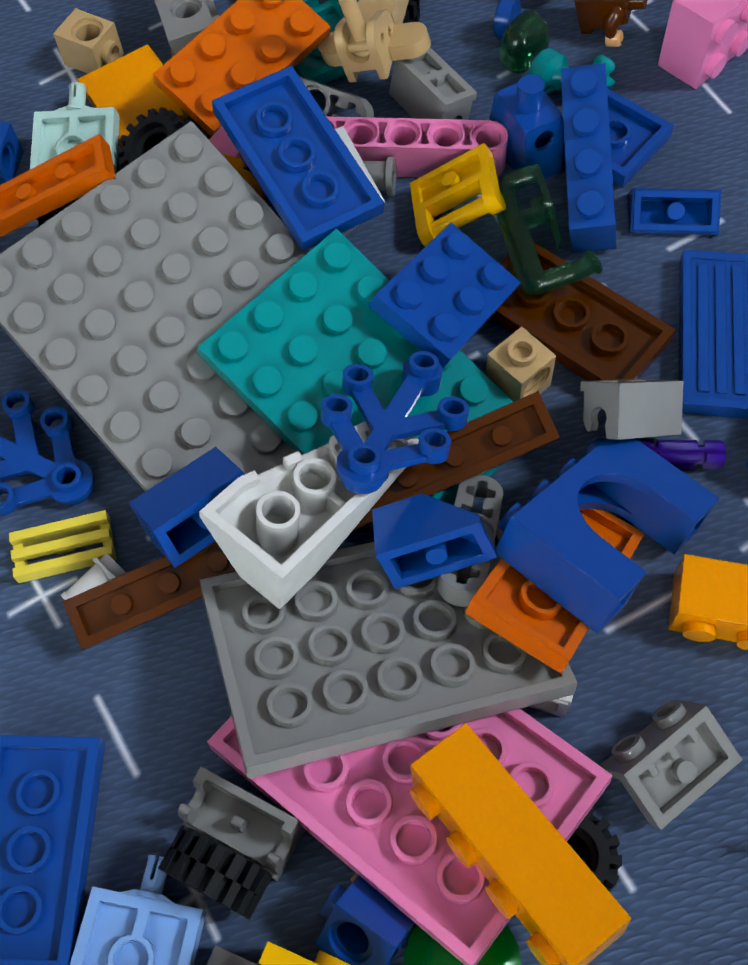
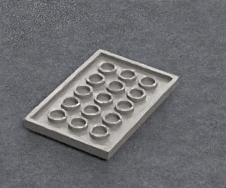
(360, 663)

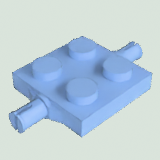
(138, 926)

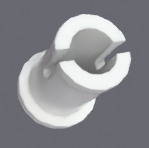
(99, 573)

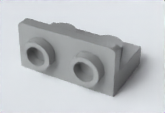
(672, 760)

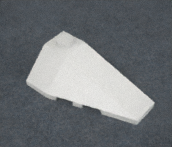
(290, 518)

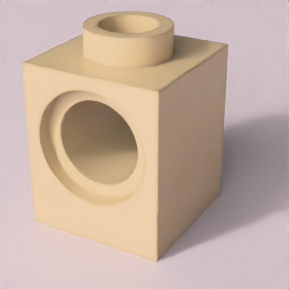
(87, 41)
(521, 365)

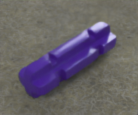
(687, 453)

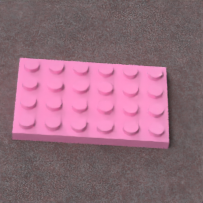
(369, 820)

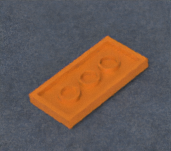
(238, 49)
(529, 616)

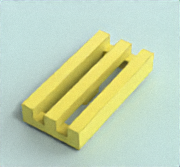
(61, 538)

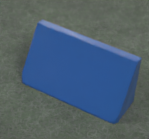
(674, 211)

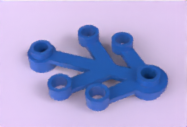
(25, 458)
(368, 464)

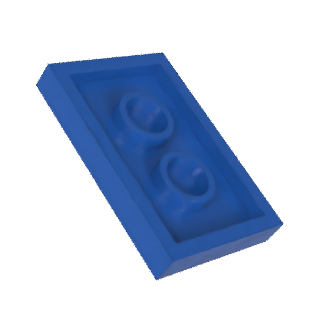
(444, 294)

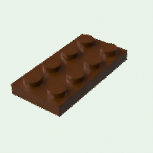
(587, 326)

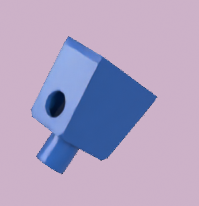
(532, 125)

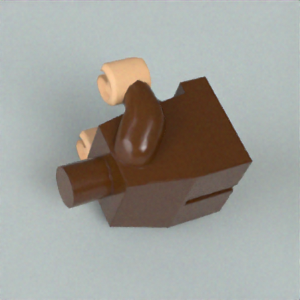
(608, 16)

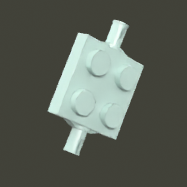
(71, 125)

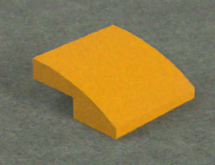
(129, 88)

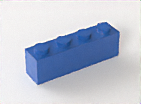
(588, 158)

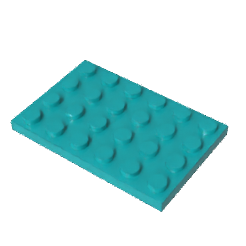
(311, 325)

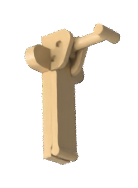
(373, 37)

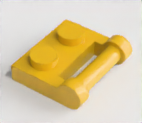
(452, 185)

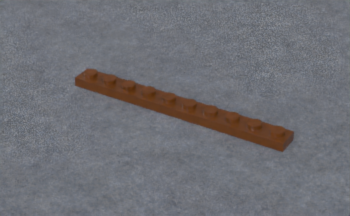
(162, 588)

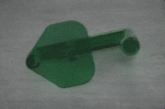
(518, 240)

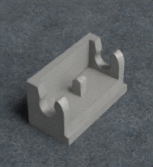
(431, 88)
(634, 407)
(241, 822)

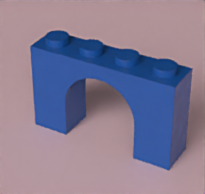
(570, 561)

